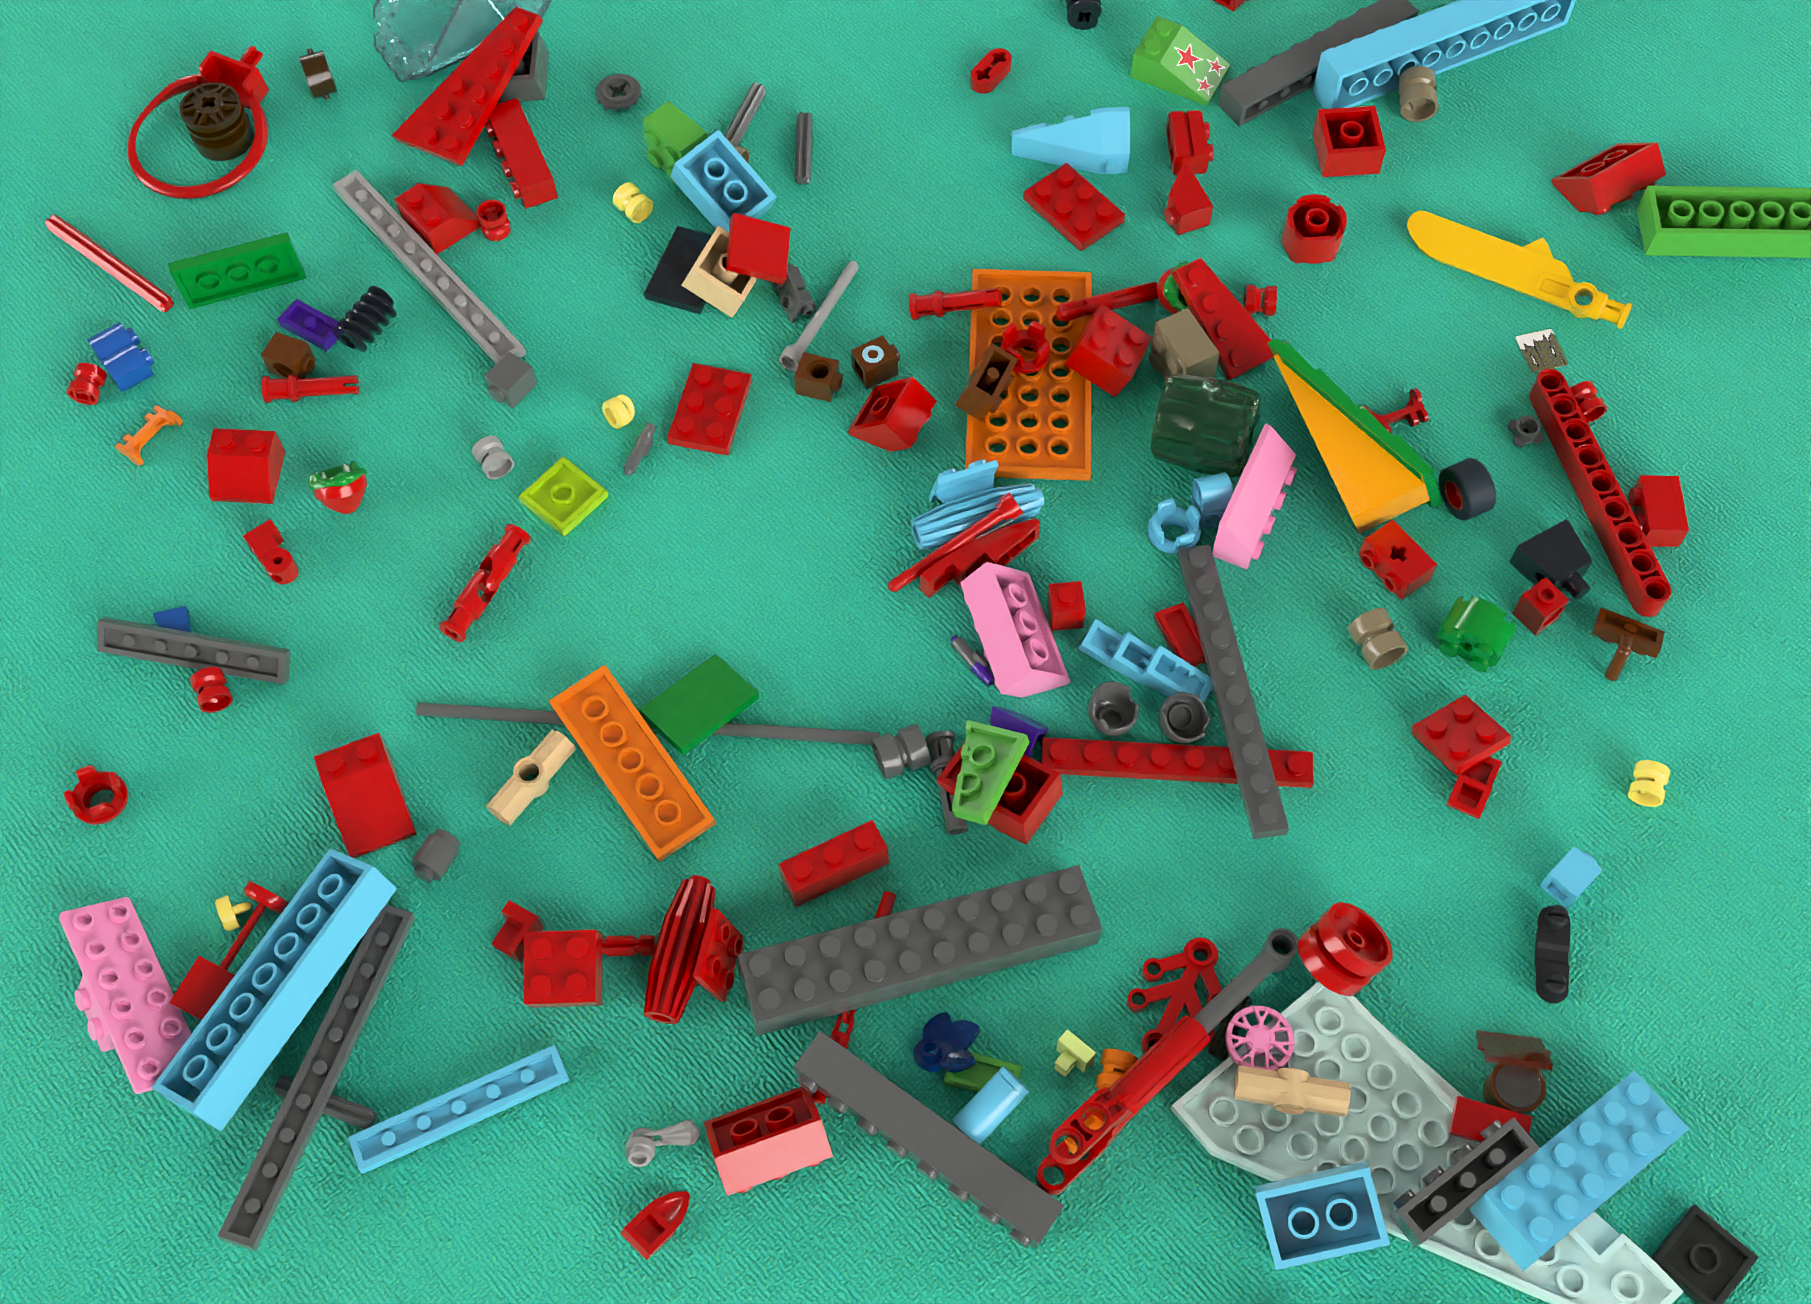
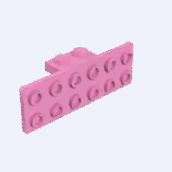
(124, 990)

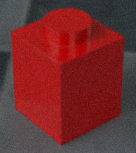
(1066, 605)

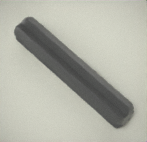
(745, 113)
(803, 148)
(336, 1106)

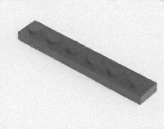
(193, 650)

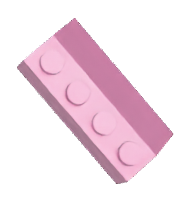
(1255, 500)
(1013, 631)

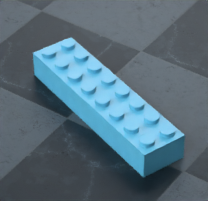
(274, 989)

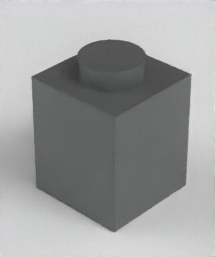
(510, 380)

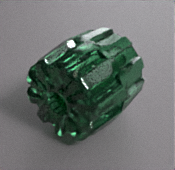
(1205, 424)

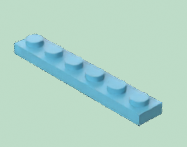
(458, 1109)

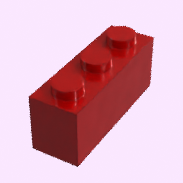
(834, 863)

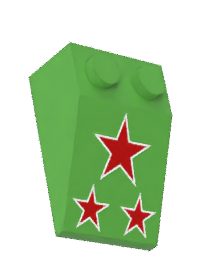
(1178, 62)

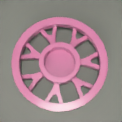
(1259, 1038)

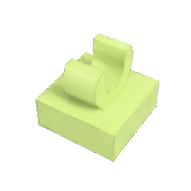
(1073, 1053)

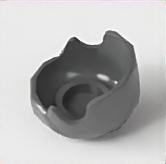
(1112, 708)
(1183, 717)

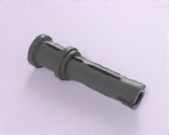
(942, 753)

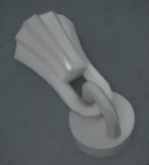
(641, 1148)

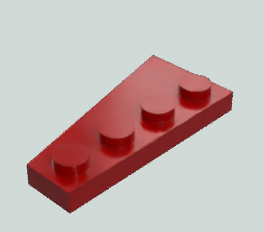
(1223, 319)

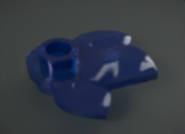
(949, 1043)

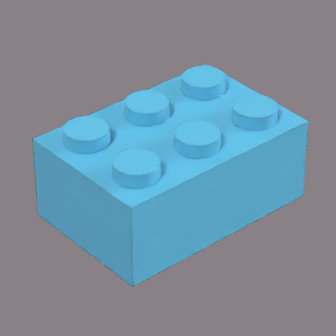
(721, 182)
(1321, 1215)

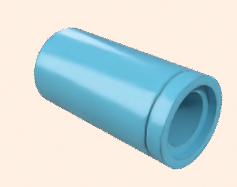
(991, 1105)

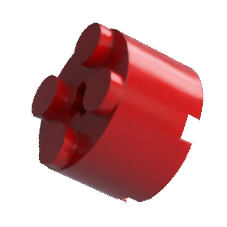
(1314, 229)

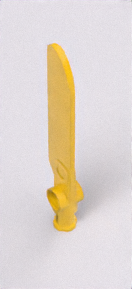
(1511, 267)

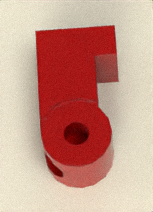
(277, 562)

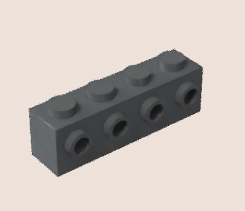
(1464, 1181)

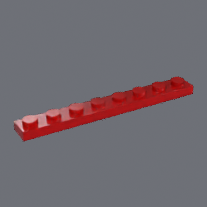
(1166, 761)

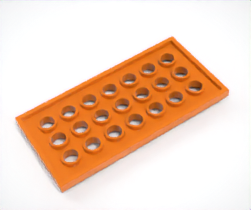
(1044, 410)

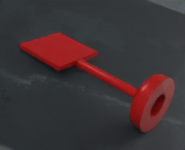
(207, 980)

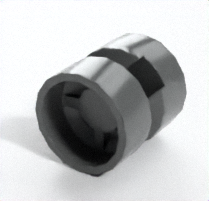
(902, 751)

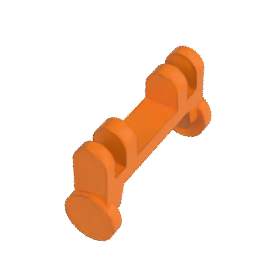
(154, 424)

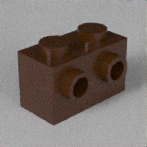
(986, 382)

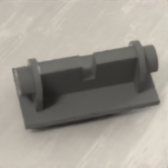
(793, 296)

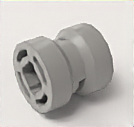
(494, 460)

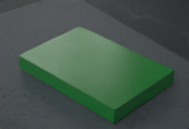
(699, 704)

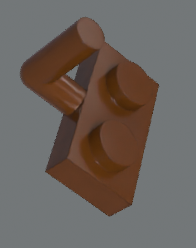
(1629, 636)

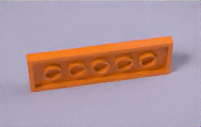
(632, 763)

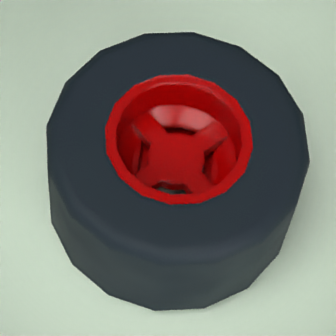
(1467, 489)

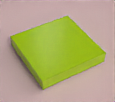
(563, 496)

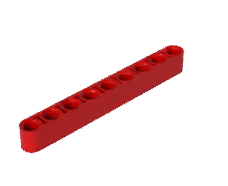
(1600, 493)

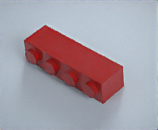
(521, 154)

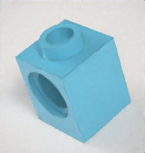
(1571, 877)

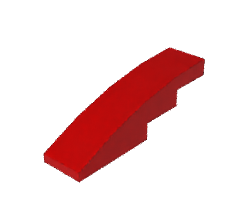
(996, 548)

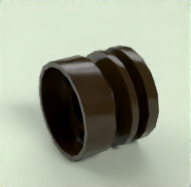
(217, 121)

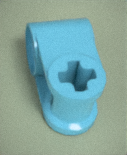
(1211, 498)

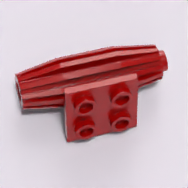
(691, 949)

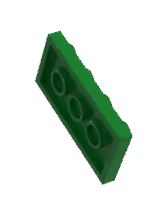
(237, 270)

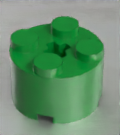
(1475, 632)

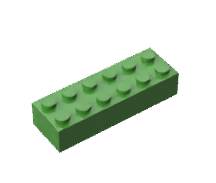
(1726, 221)

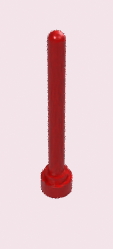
(1005, 510)

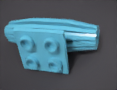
(967, 499)

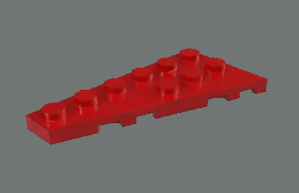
(462, 104)

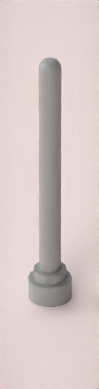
(792, 354)

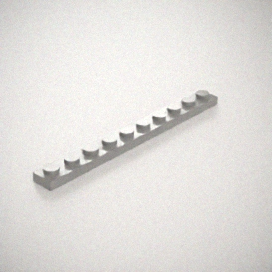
(428, 268)

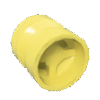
(632, 202)
(1649, 783)

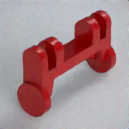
(1410, 412)

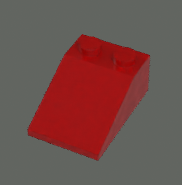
(365, 795)
(1025, 800)

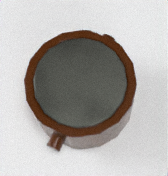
(1514, 1088)

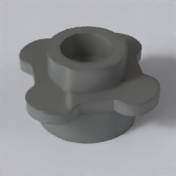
(1528, 424)

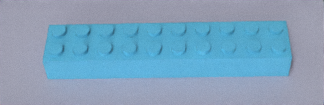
(1436, 40)

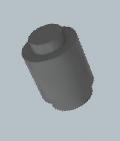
(435, 856)

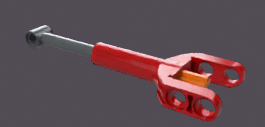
(1114, 1106)

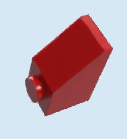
(1187, 203)

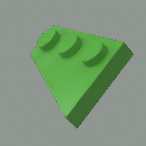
(986, 769)

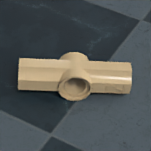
(517, 792)
(1292, 1091)

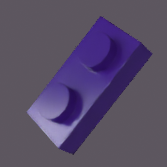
(309, 324)

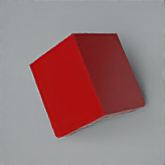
(511, 935)

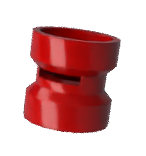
(493, 220)
(1253, 302)
(86, 384)
(1589, 403)
(211, 690)

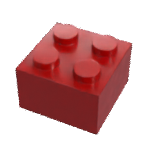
(1349, 141)
(1108, 350)
(562, 968)

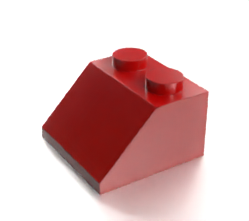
(436, 215)
(893, 415)
(244, 465)

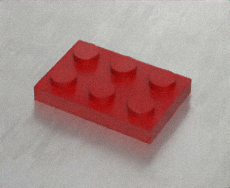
(1073, 206)
(710, 409)

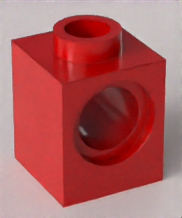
(1540, 606)

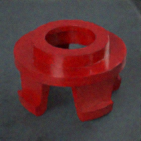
(1031, 338)
(90, 783)

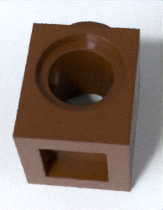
(288, 356)
(808, 377)

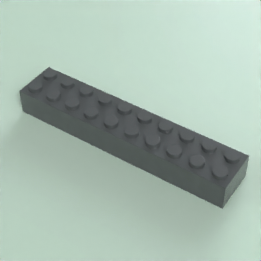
(918, 949)

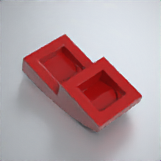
(1474, 787)

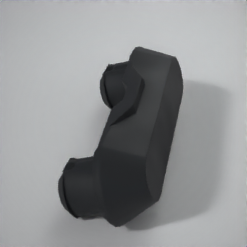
(1552, 954)

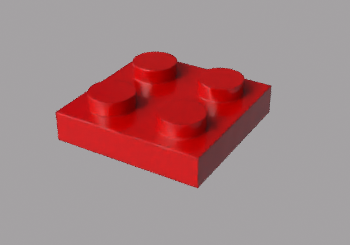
(1461, 734)

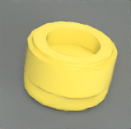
(616, 412)
(228, 912)

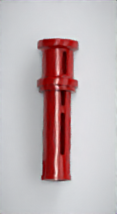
(941, 303)
(295, 388)

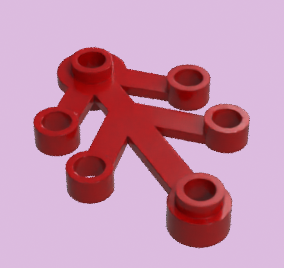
(1181, 990)

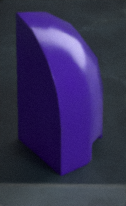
(1017, 722)

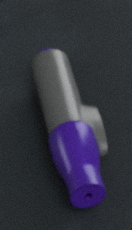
(973, 659)

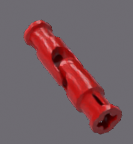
(489, 576)

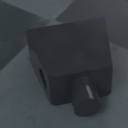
(1557, 556)

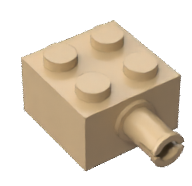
(711, 279)

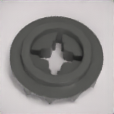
(616, 84)

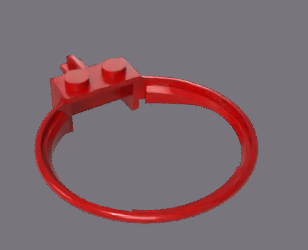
(251, 88)

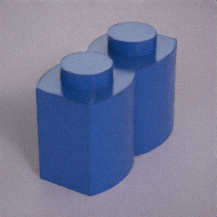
(121, 356)

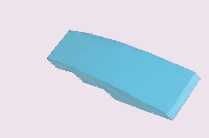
(1142, 663)

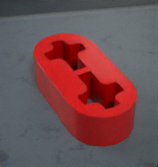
(986, 68)

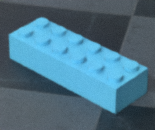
(1578, 1170)

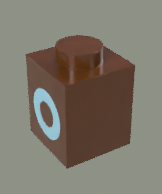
(875, 361)

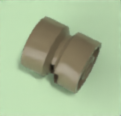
(1418, 93)
(1376, 636)

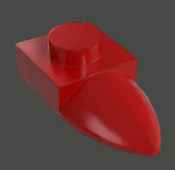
(656, 1223)

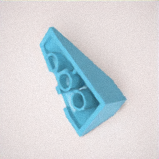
(1087, 143)

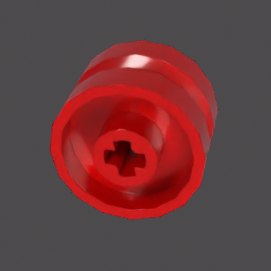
(1345, 949)

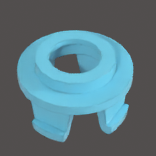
(1171, 515)

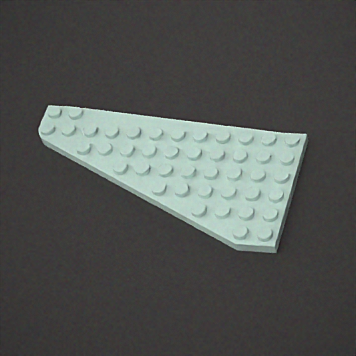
(1401, 1129)

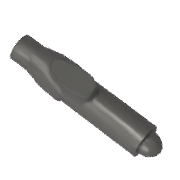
(641, 448)

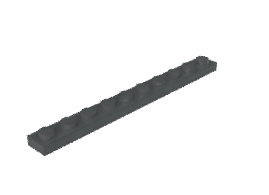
(1232, 693)
(315, 1080)

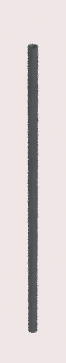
(728, 729)

